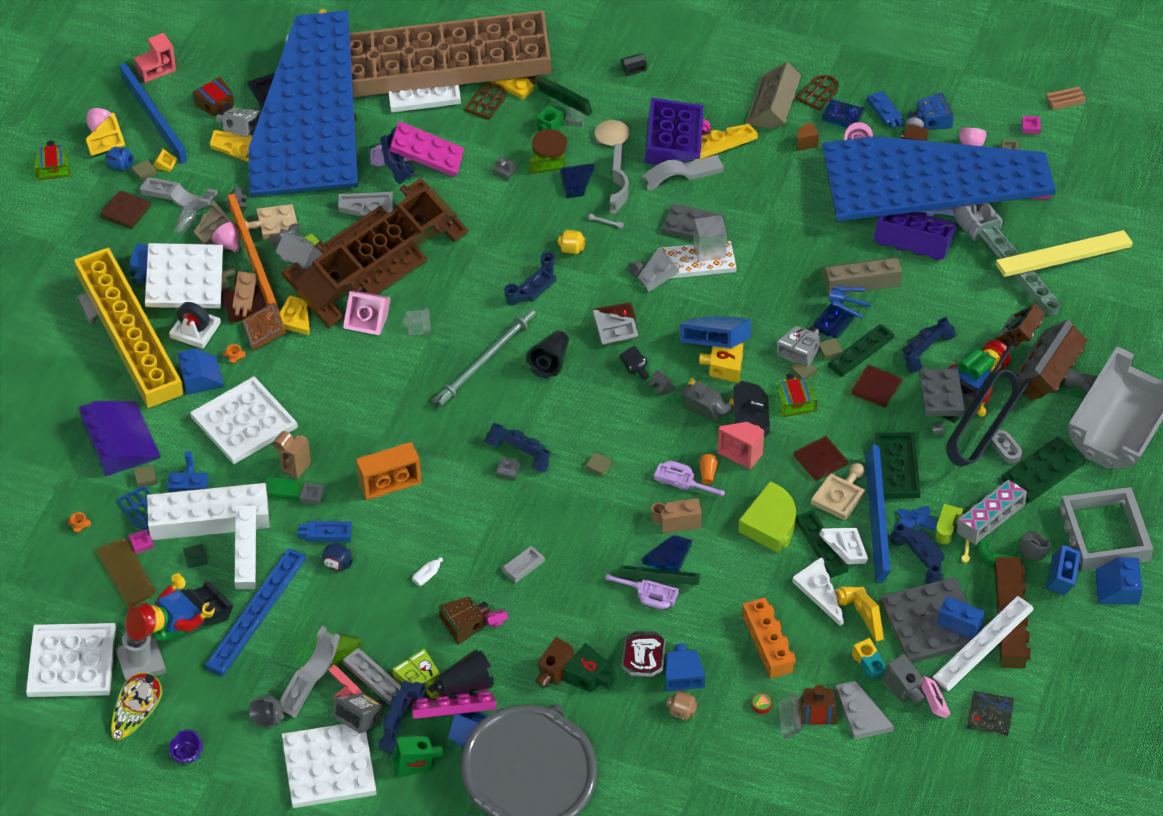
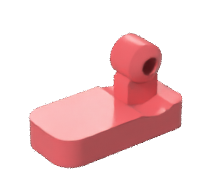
(349, 687)

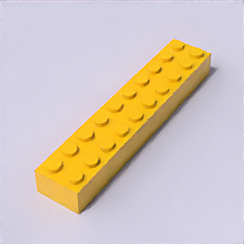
(128, 328)

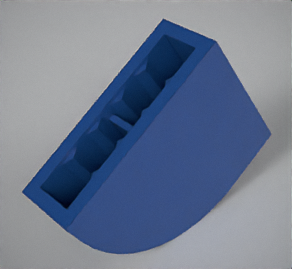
(716, 331)

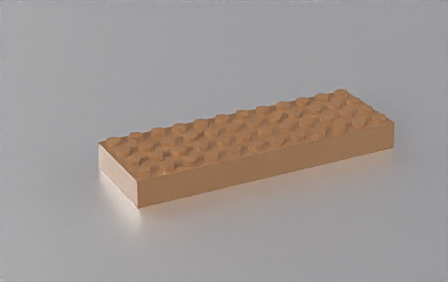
(449, 53)

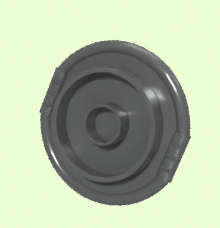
(528, 764)

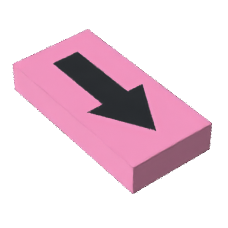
(935, 697)

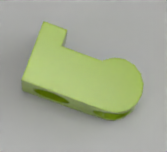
(946, 523)

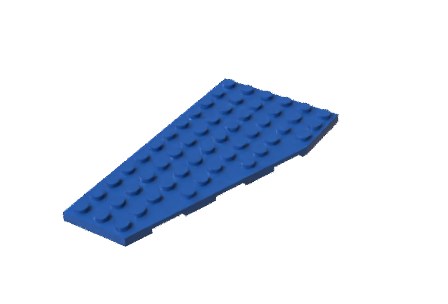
(308, 116)
(908, 175)

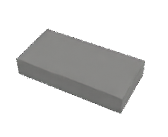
(523, 564)

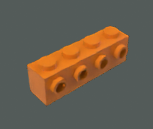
(768, 638)

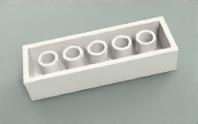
(204, 511)

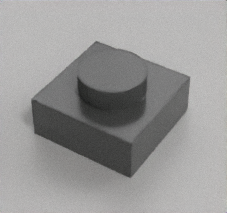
(311, 493)

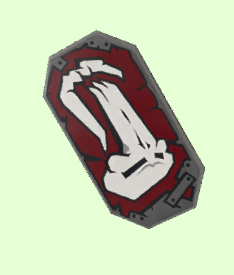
(643, 653)

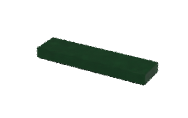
(563, 95)
(861, 350)
(811, 527)
(659, 575)

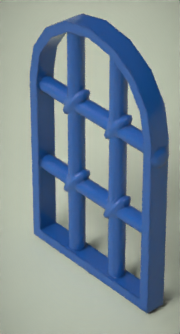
(133, 506)

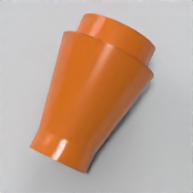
(708, 468)

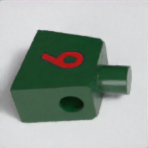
(587, 670)

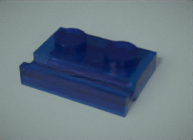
(842, 113)
(833, 321)

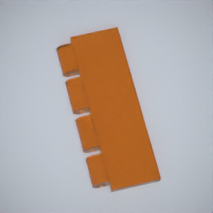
(126, 572)

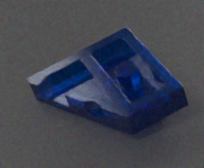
(576, 179)
(669, 554)

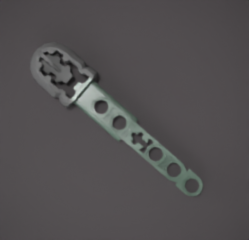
(969, 219)

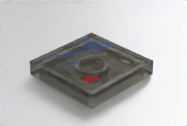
(990, 713)

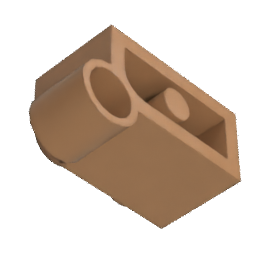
(293, 453)
(677, 515)

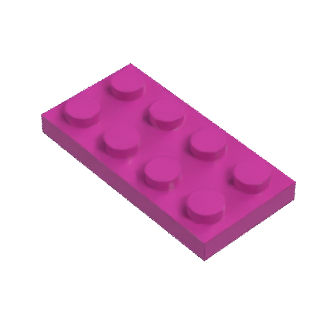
(426, 149)
(453, 705)

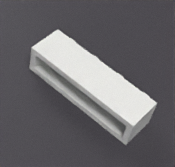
(245, 547)

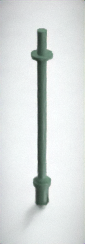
(449, 391)

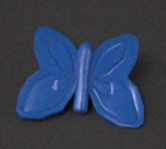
(918, 517)

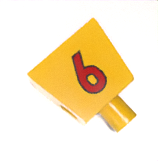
(724, 362)

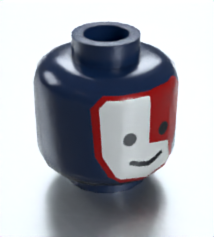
(337, 557)

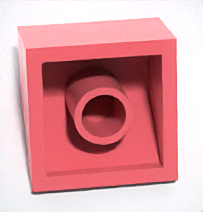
(741, 443)

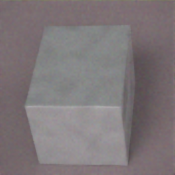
(710, 238)

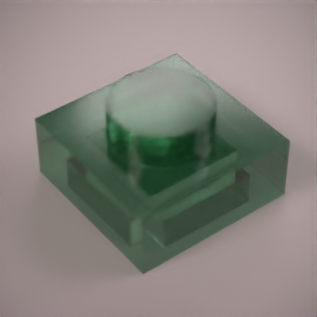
(195, 556)

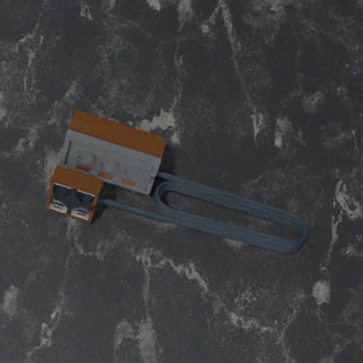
(1036, 376)

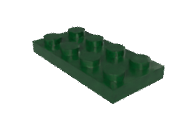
(899, 464)
(1044, 468)

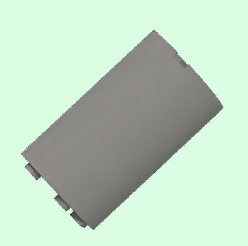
(1118, 414)

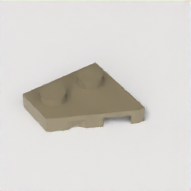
(210, 223)

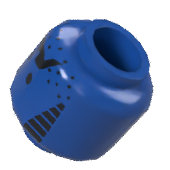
(119, 158)

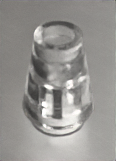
(185, 219)

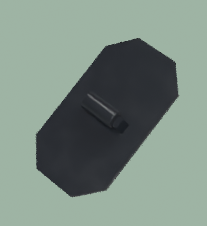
(751, 405)

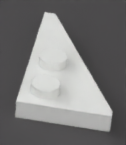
(816, 585)

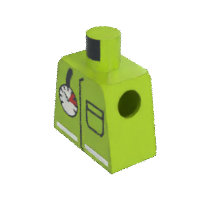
(418, 669)

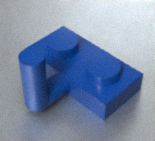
(187, 481)

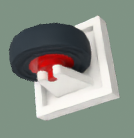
(194, 325)

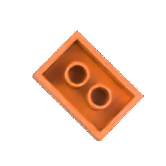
(388, 471)

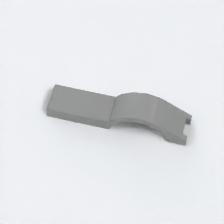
(691, 170)
(619, 177)
(175, 192)
(310, 673)

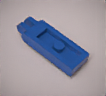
(885, 109)
(325, 531)

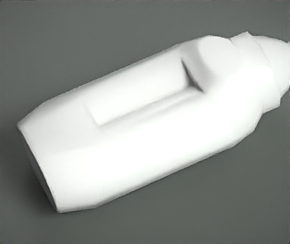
(426, 572)

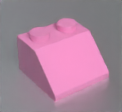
(366, 312)

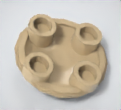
(611, 133)

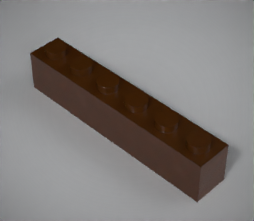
(1008, 586)

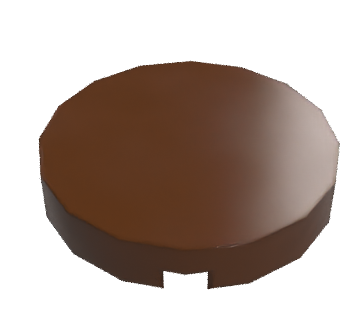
(549, 144)

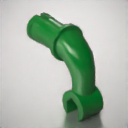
(987, 556)

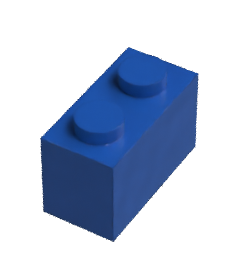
(1063, 570)
(960, 617)

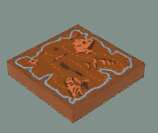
(264, 326)

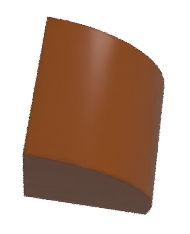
(807, 137)

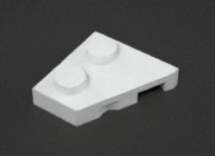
(846, 544)

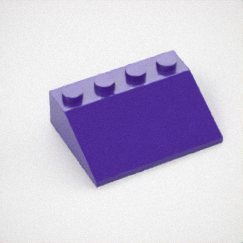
(673, 131)
(916, 233)
(118, 435)

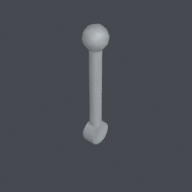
(619, 225)

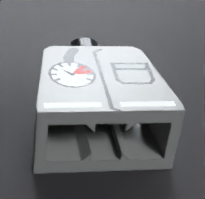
(239, 120)
(799, 345)

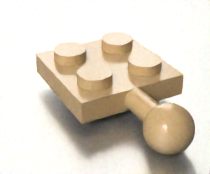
(273, 219)
(840, 495)

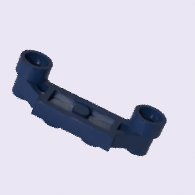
(394, 160)
(534, 285)
(924, 340)
(519, 440)
(922, 547)
(396, 714)

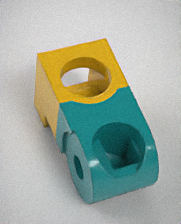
(869, 659)

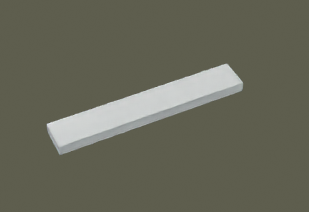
(982, 643)

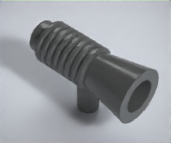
(1076, 379)

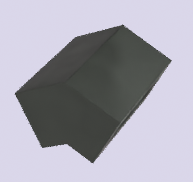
(634, 64)

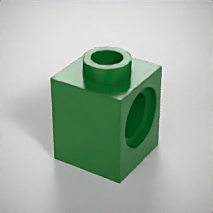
(550, 119)

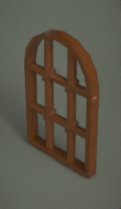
(819, 97)
(483, 104)

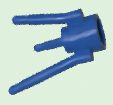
(838, 296)

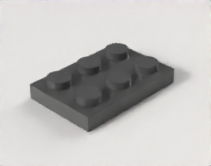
(681, 220)
(941, 392)

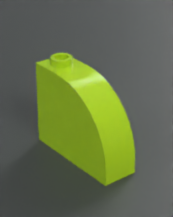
(770, 518)

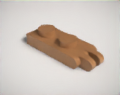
(244, 292)

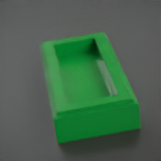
(284, 488)

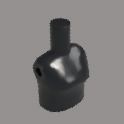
(635, 362)

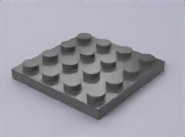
(915, 617)

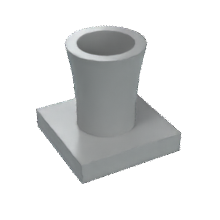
(140, 657)

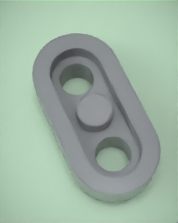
(1008, 449)

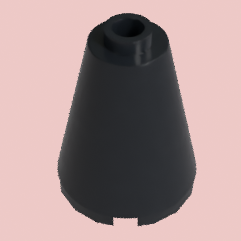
(548, 355)
(465, 675)

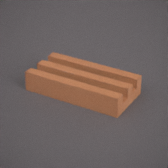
(1065, 98)

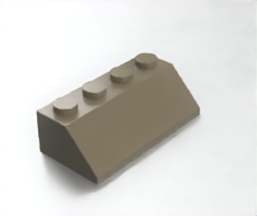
(774, 97)
(863, 274)

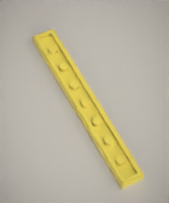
(1063, 253)

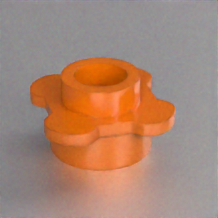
(234, 353)
(78, 521)

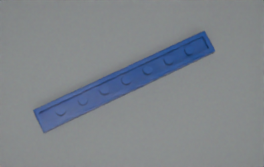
(153, 113)
(877, 514)
(255, 612)

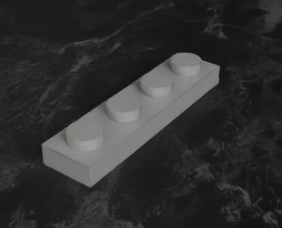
(372, 675)

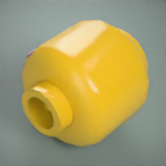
(572, 242)

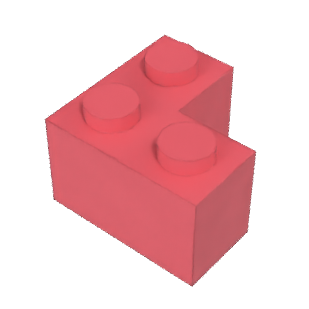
(157, 61)

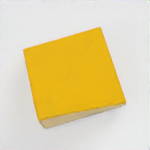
(165, 161)

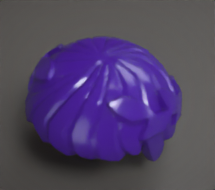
(185, 746)

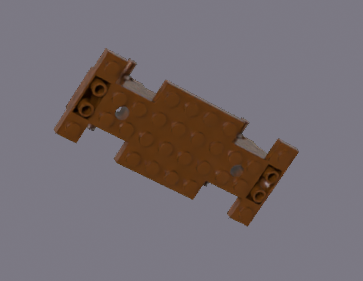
(374, 251)

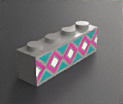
(991, 512)

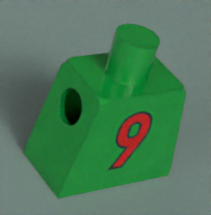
(414, 755)

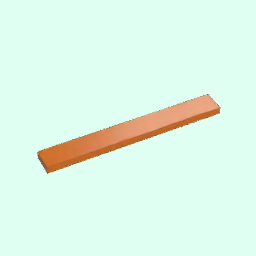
(250, 250)

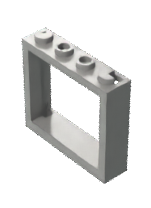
(1102, 498)

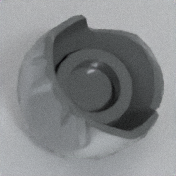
(293, 229)
(1034, 546)
(266, 711)

